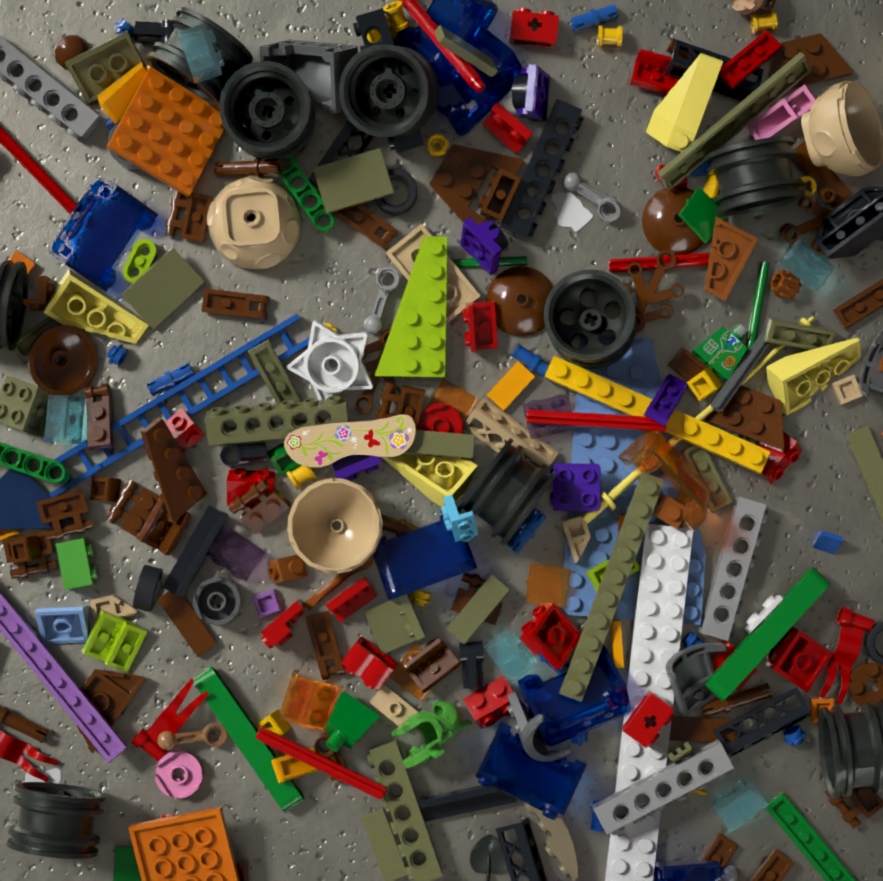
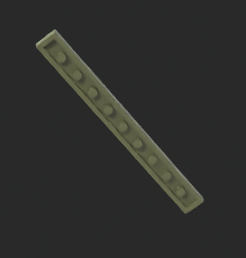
(611, 586)

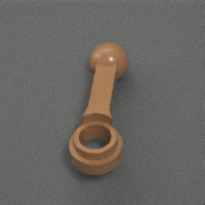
(168, 740)

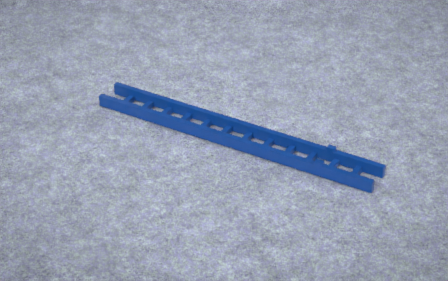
(139, 413)

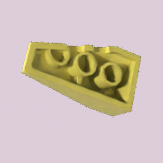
(681, 111)
(87, 307)
(804, 373)
(435, 475)

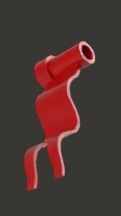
(847, 649)
(167, 721)
(13, 748)

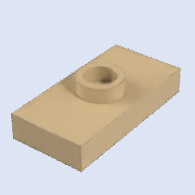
(392, 705)

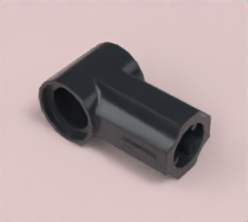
(152, 31)
(247, 454)
(471, 659)

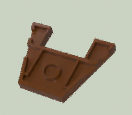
(463, 175)

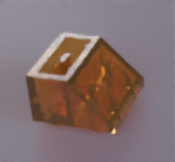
(308, 701)

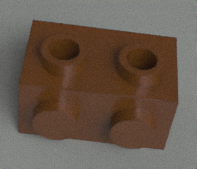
(500, 196)

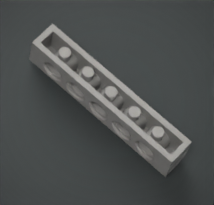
(80, 127)
(728, 555)
(649, 785)

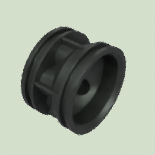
(567, 296)

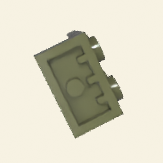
(23, 406)
(394, 623)

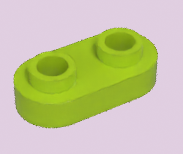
(139, 261)

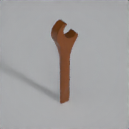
(333, 583)

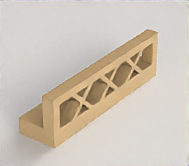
(498, 422)

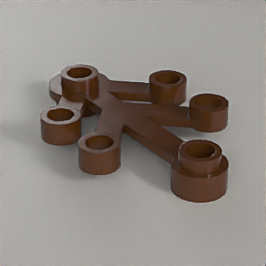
(813, 223)
(648, 295)
(372, 366)

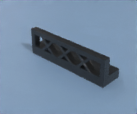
(678, 65)
(339, 144)
(195, 552)
(767, 730)
(463, 801)
(527, 849)

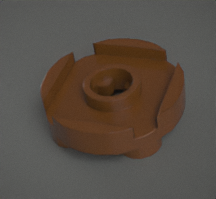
(858, 686)

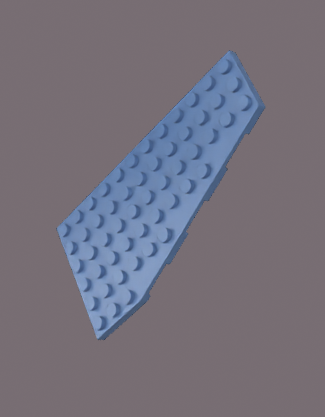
(602, 446)

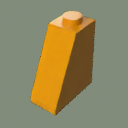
(118, 95)

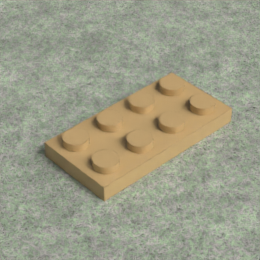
(458, 287)

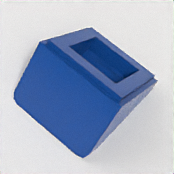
(827, 542)

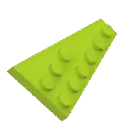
(419, 329)

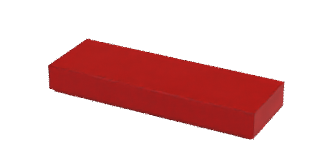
(750, 59)

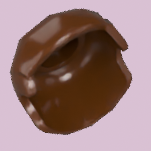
(68, 48)

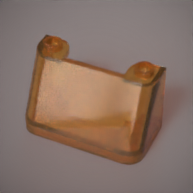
(654, 452)

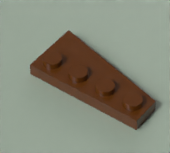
(172, 470)

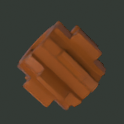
(785, 284)

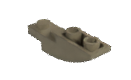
(558, 843)

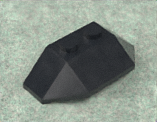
(852, 224)

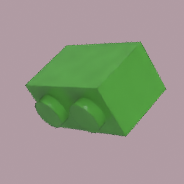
(77, 563)

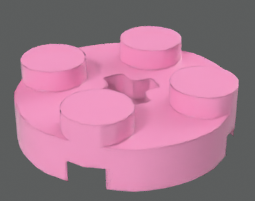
(175, 787)

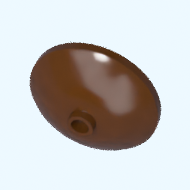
(662, 229)
(511, 315)
(76, 363)

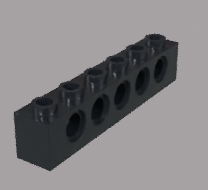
(377, 22)
(560, 113)

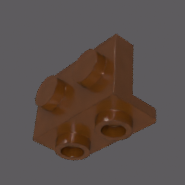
(160, 532)
(431, 664)

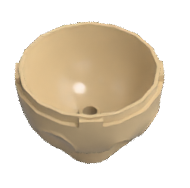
(844, 130)
(258, 242)
(312, 525)

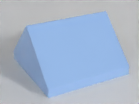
(63, 624)

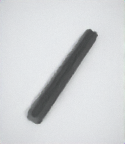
(741, 372)

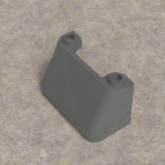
(317, 66)

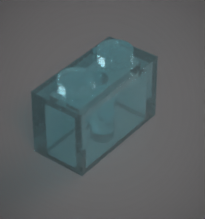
(199, 52)
(807, 264)
(64, 419)
(508, 656)
(739, 805)

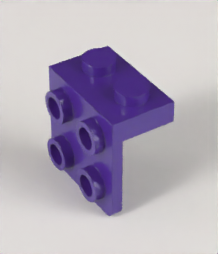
(351, 465)
(576, 487)

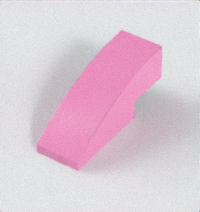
(782, 114)

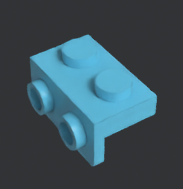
(462, 525)

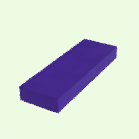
(666, 399)

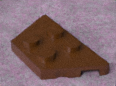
(820, 54)
(752, 417)
(110, 694)

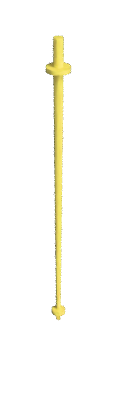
(607, 499)

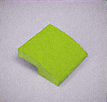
(114, 641)

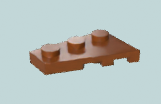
(727, 258)

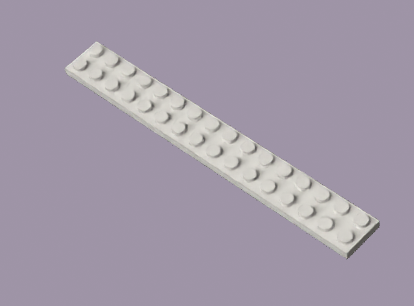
(654, 642)

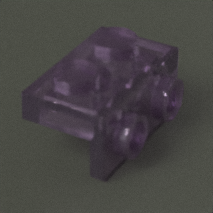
(555, 403)
(236, 554)

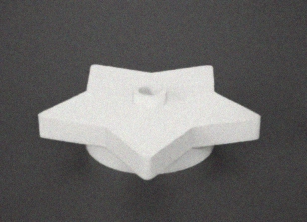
(345, 349)

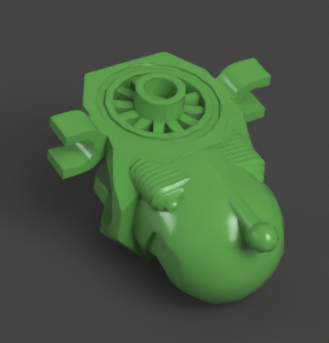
(435, 730)

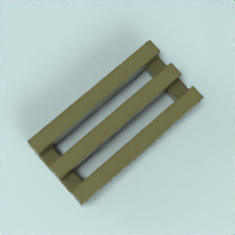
(679, 753)

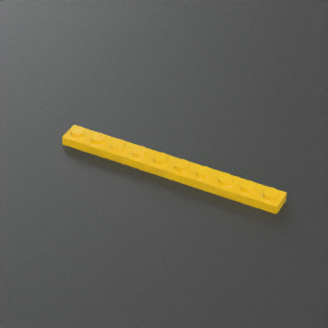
(679, 424)

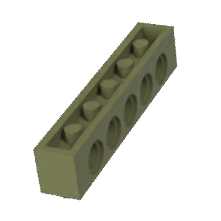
(267, 429)
(430, 868)

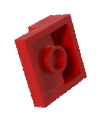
(280, 628)
(550, 634)
(798, 659)

